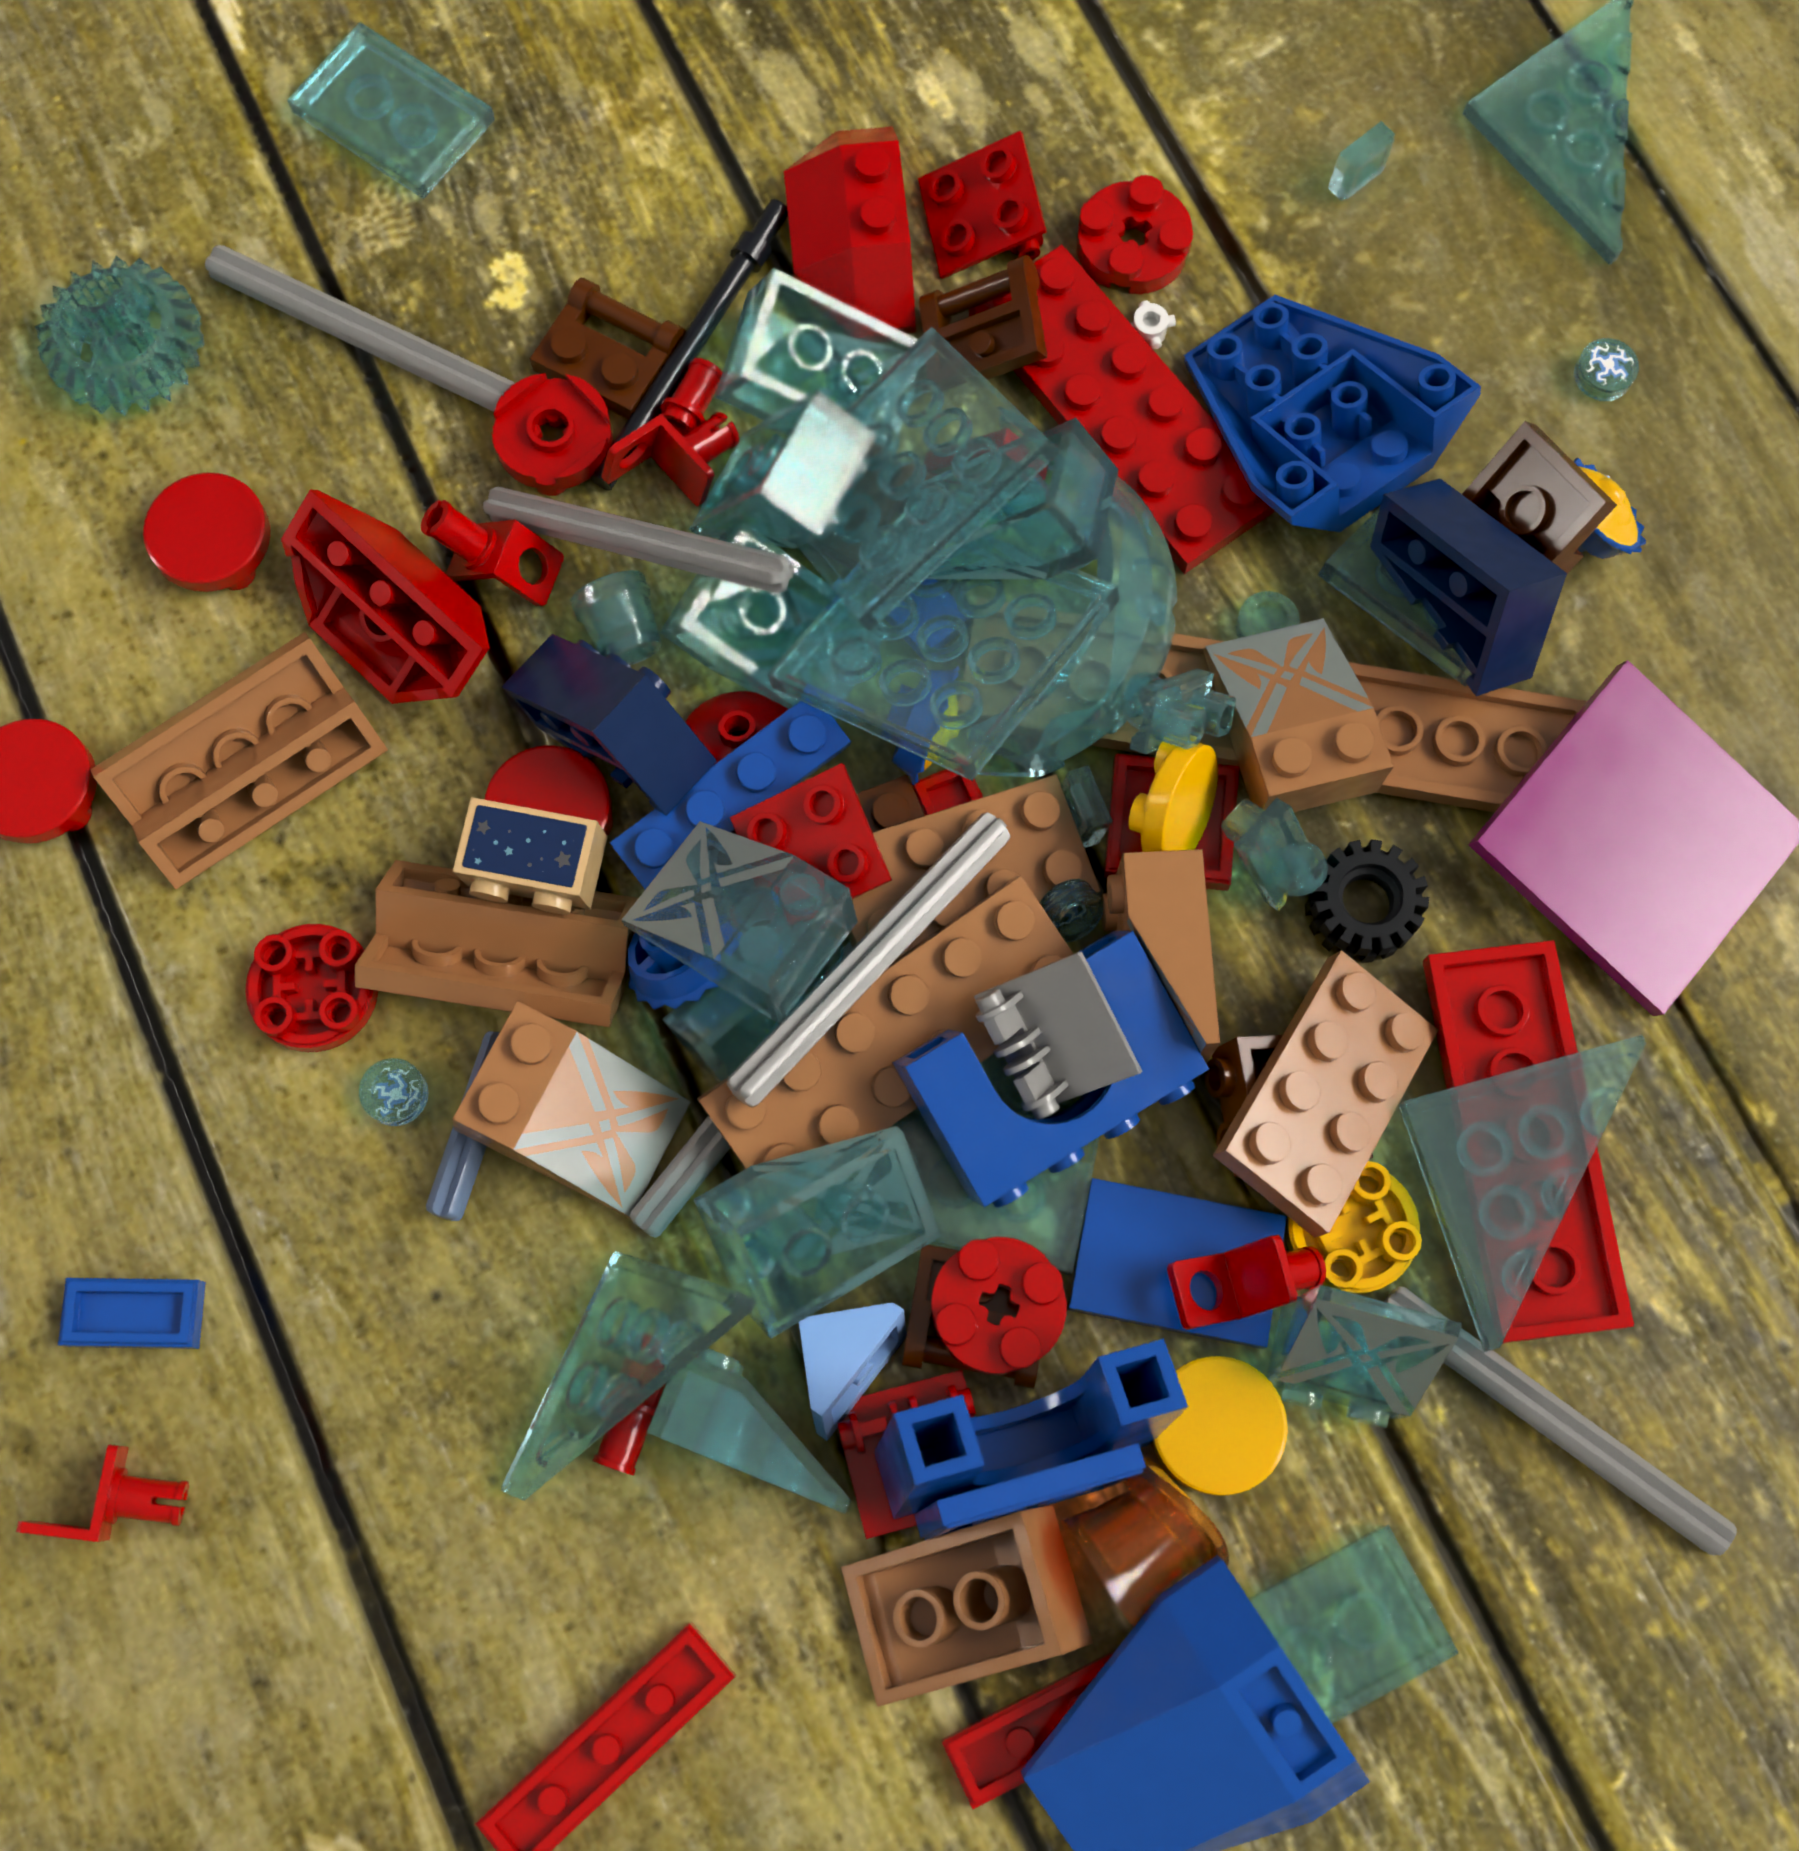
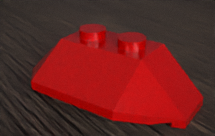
(854, 224)
(383, 602)

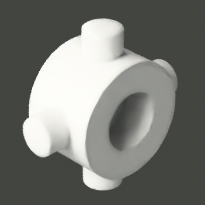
(1152, 323)

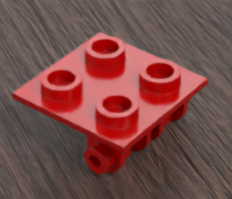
(983, 206)
(821, 826)
(863, 1430)

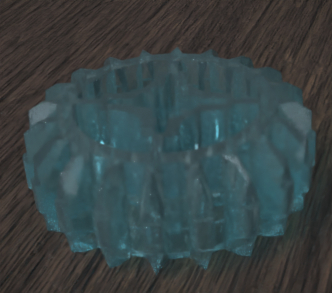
(128, 355)

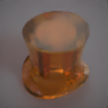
(1144, 1540)

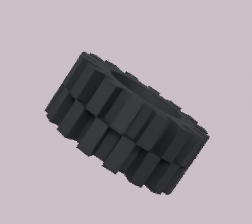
(1395, 878)

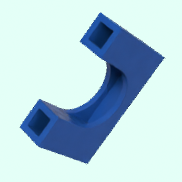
(999, 1149)
(946, 1452)

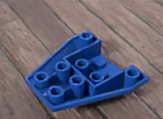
(1326, 409)
(1192, 1734)

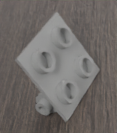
(1056, 1034)

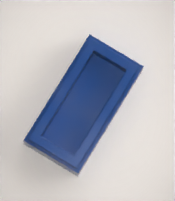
(132, 1313)

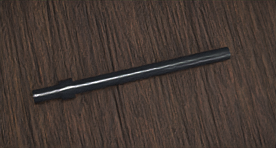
(747, 257)

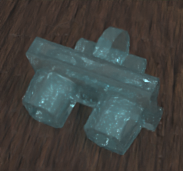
(1175, 710)
(1275, 851)

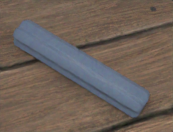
(460, 1160)

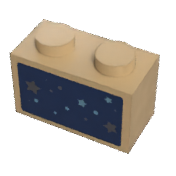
(530, 856)

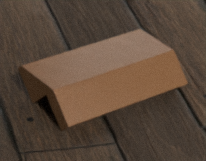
(239, 760)
(491, 954)

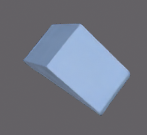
(844, 1357)

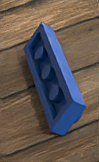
(756, 770)

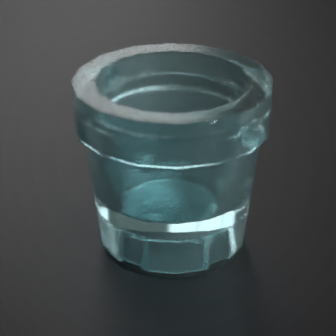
(619, 616)

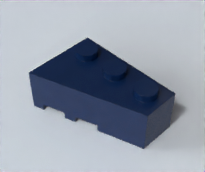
(1473, 579)
(611, 713)

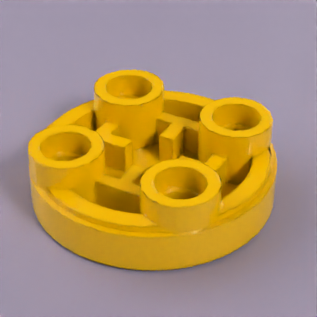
(1178, 799)
(1370, 1238)
(1228, 1432)

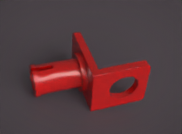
(680, 457)
(492, 550)
(1246, 1280)
(119, 1498)

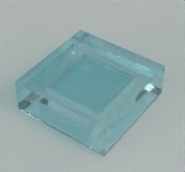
(1361, 161)
(1086, 805)

